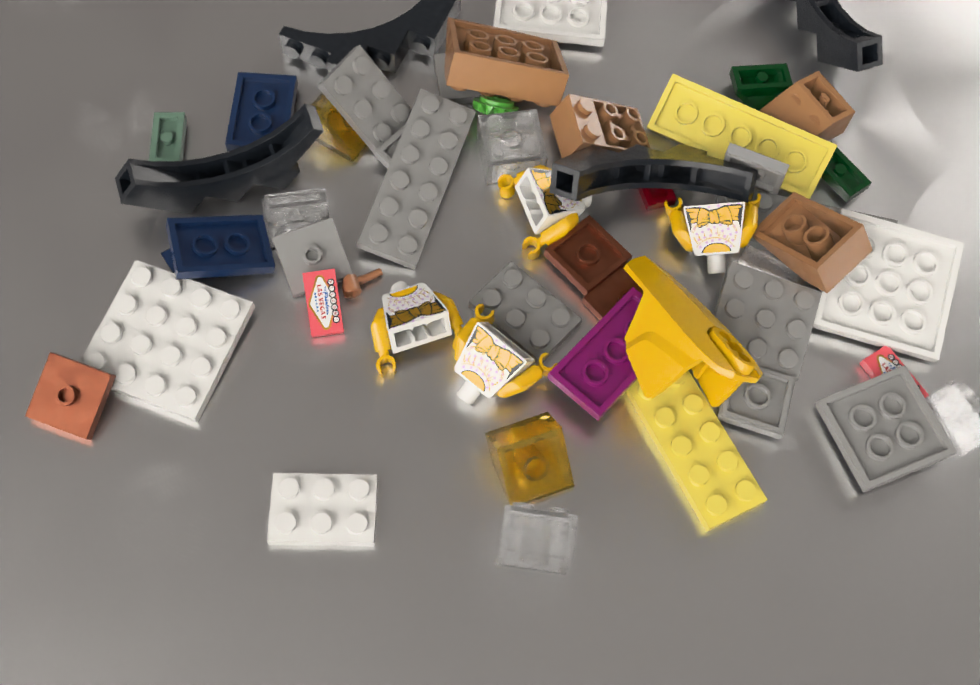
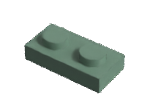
(168, 136)

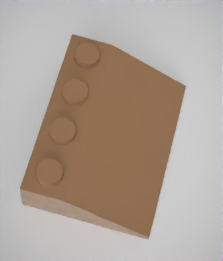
(504, 63)

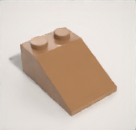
(813, 241)

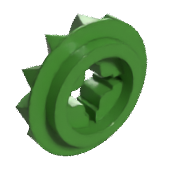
(493, 105)

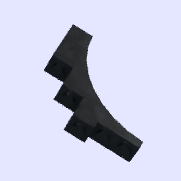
(418, 29)
(838, 36)
(680, 167)
(226, 176)

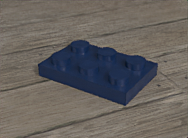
(259, 106)
(219, 246)

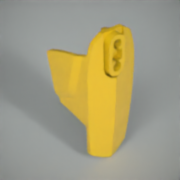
(680, 334)

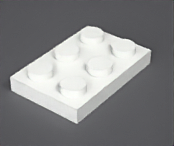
(323, 509)

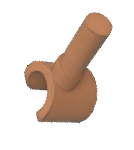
(352, 283)

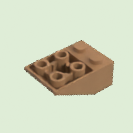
(812, 107)
(589, 121)

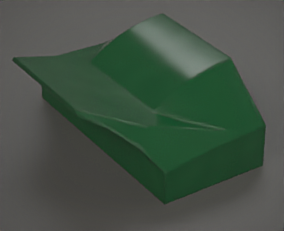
(760, 83)

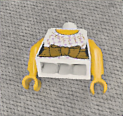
(547, 213)
(714, 229)
(411, 319)
(493, 361)

